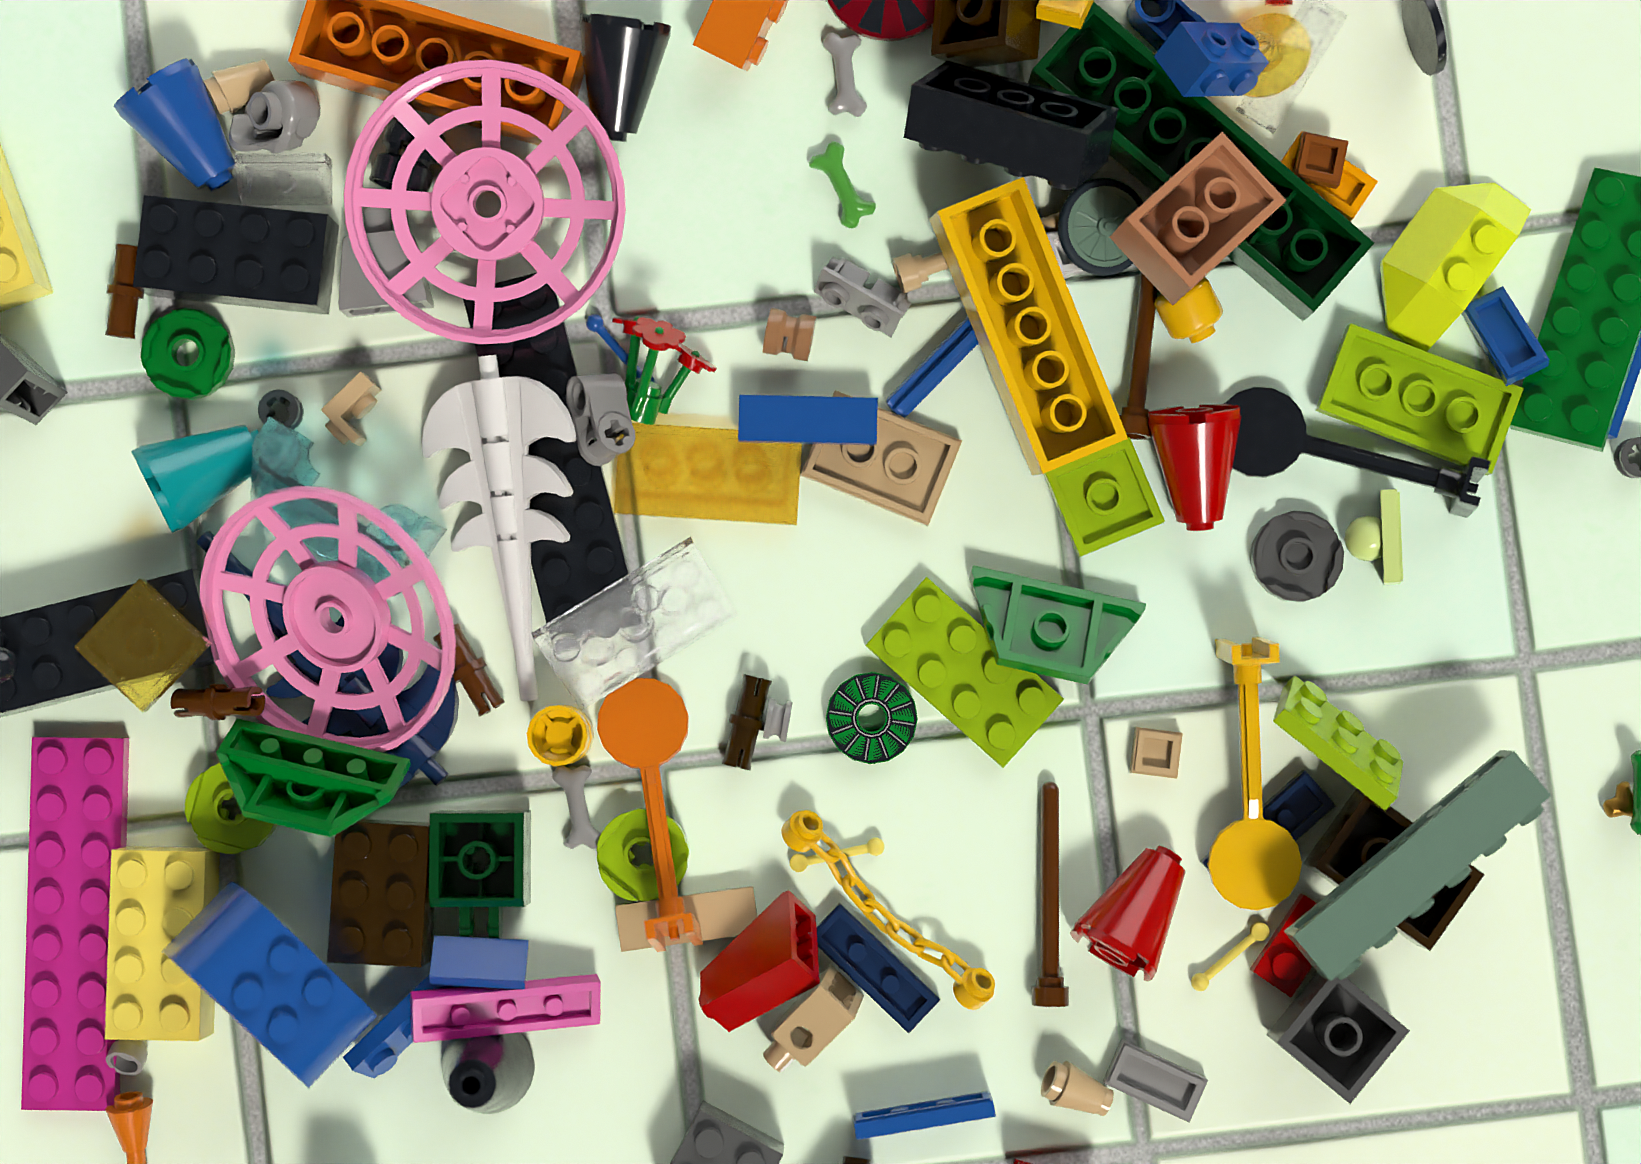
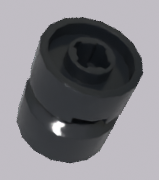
(396, 139)

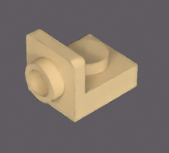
(353, 400)

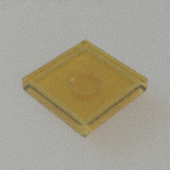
(142, 645)

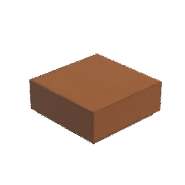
(1320, 159)

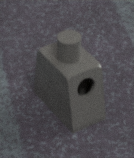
(25, 385)

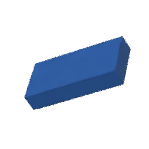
(1505, 336)
(479, 962)

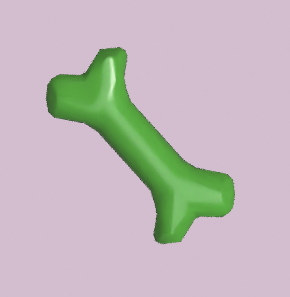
(832, 165)

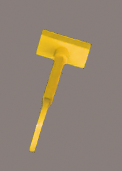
(1252, 858)

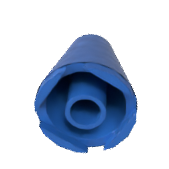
(181, 124)

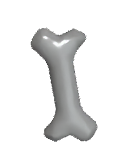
(842, 51)
(573, 784)

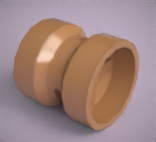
(789, 334)

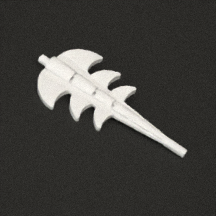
(496, 425)

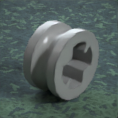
(777, 719)

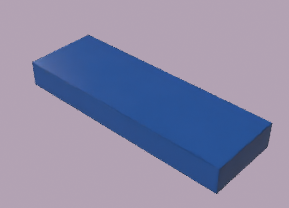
(807, 420)
(923, 1115)

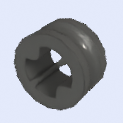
(295, 408)
(1621, 458)

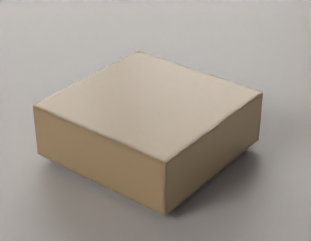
(1156, 752)

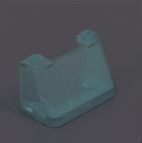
(283, 462)

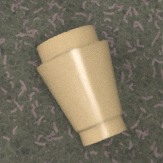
(234, 86)
(1074, 1089)

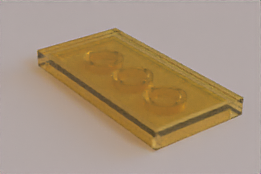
(707, 476)

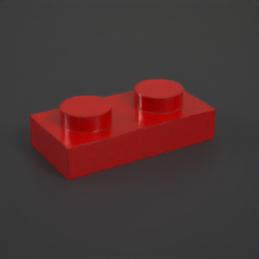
(1280, 959)

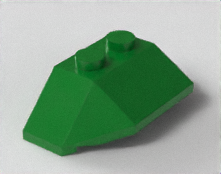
(306, 778)

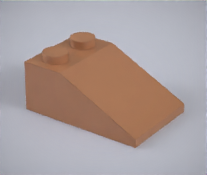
(1197, 218)

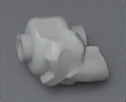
(276, 118)

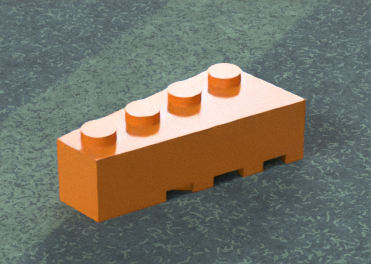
(738, 30)

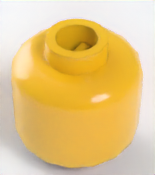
(1193, 314)

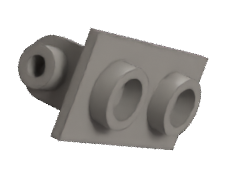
(843, 287)

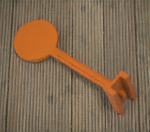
(644, 728)

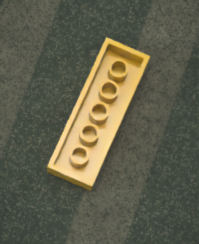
(1027, 327)

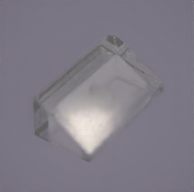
(284, 178)

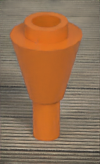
(131, 1123)

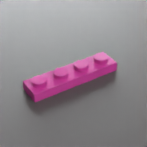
(497, 1011)

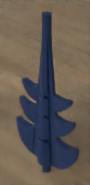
(421, 747)

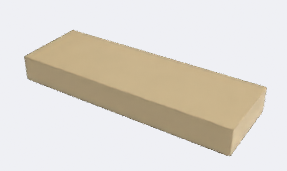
(718, 913)

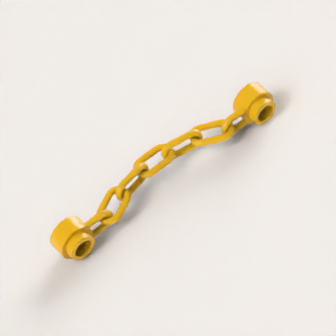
(970, 989)

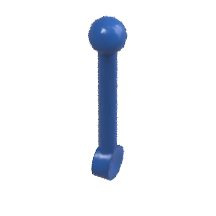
(595, 324)

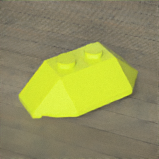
(1446, 258)

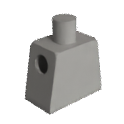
(356, 293)

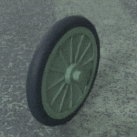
(1089, 220)

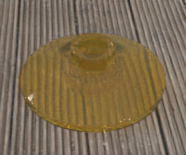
(1286, 52)

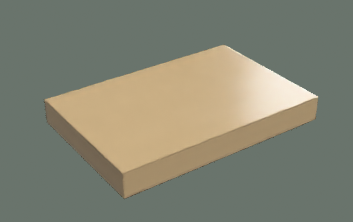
(898, 474)

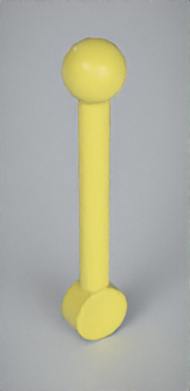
(874, 846)
(1258, 931)

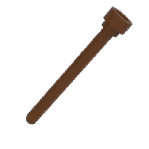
(1135, 415)
(1049, 986)

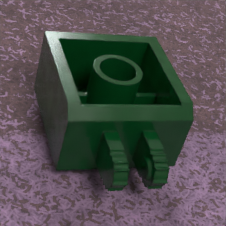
(459, 882)

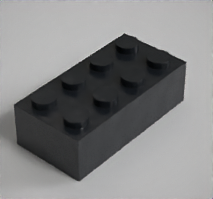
(1010, 124)
(236, 255)

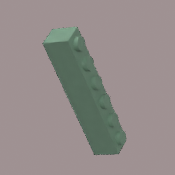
(1418, 864)

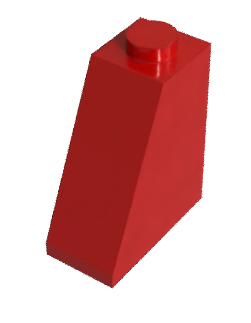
(762, 965)

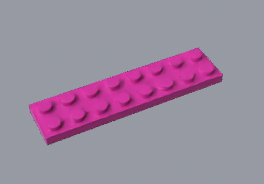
(73, 827)

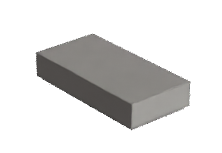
(1155, 1080)

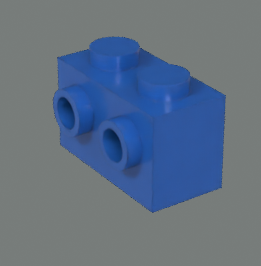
(1211, 59)

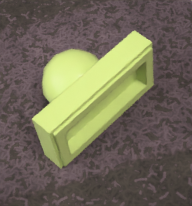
(1373, 538)

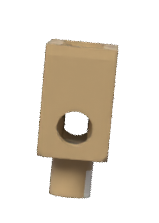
(821, 1010)

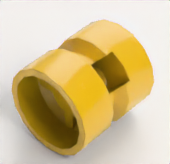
(560, 735)

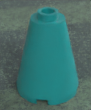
(195, 471)

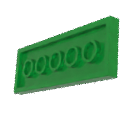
(1590, 320)

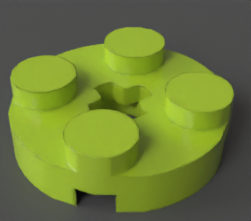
(211, 821)
(616, 856)

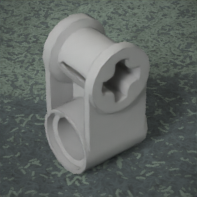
(602, 413)

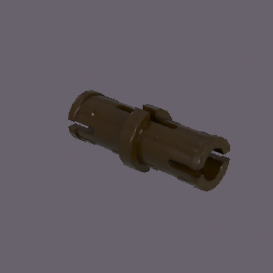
(746, 722)

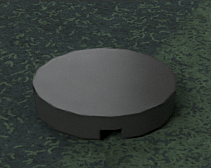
(1297, 556)

